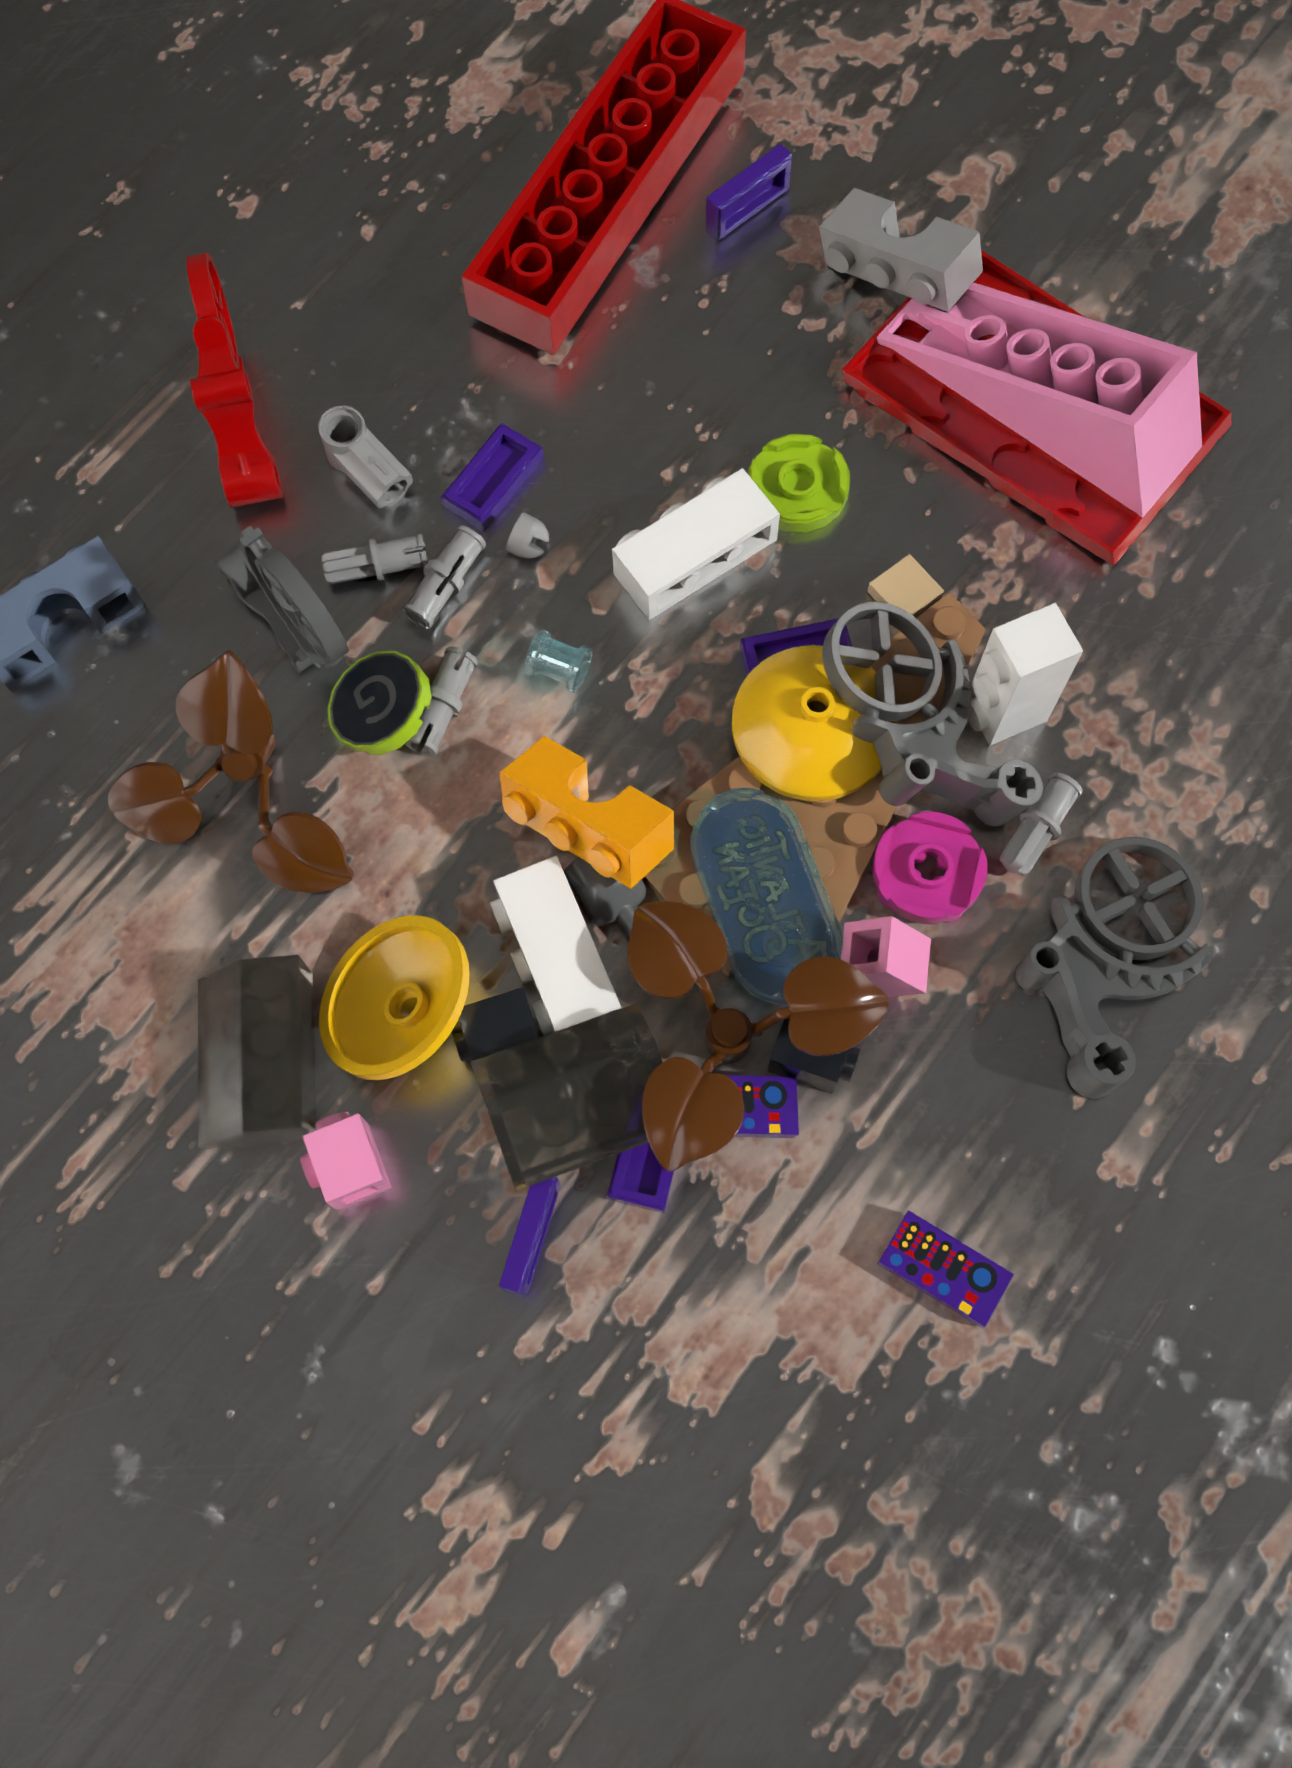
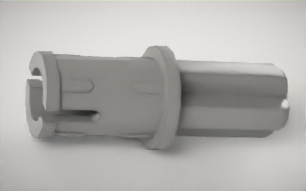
(374, 559)
(1040, 824)

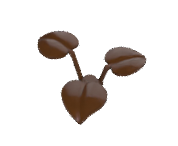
(229, 710)
(698, 1111)

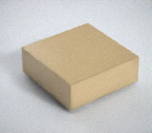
(906, 587)

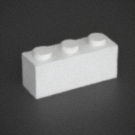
(695, 543)
(1022, 674)
(553, 946)

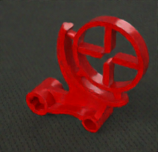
(225, 393)

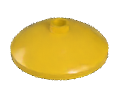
(793, 747)
(394, 997)

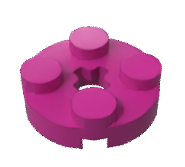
(957, 854)

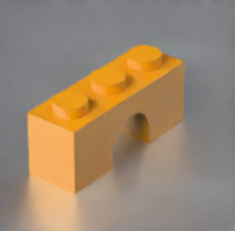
(615, 836)

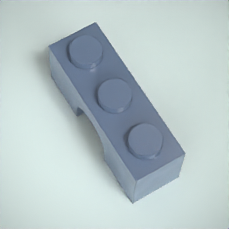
(81, 583)

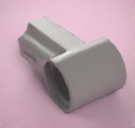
(363, 457)

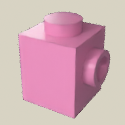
(888, 954)
(344, 1160)

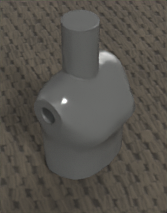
(604, 897)

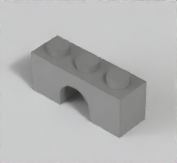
(929, 267)

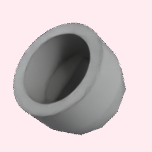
(524, 535)

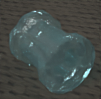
(558, 660)

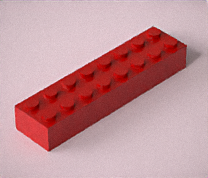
(604, 174)

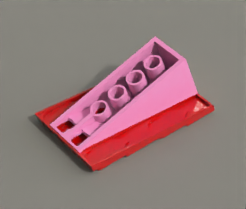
(1045, 404)

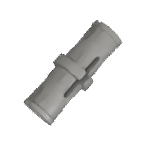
(443, 577)
(445, 700)

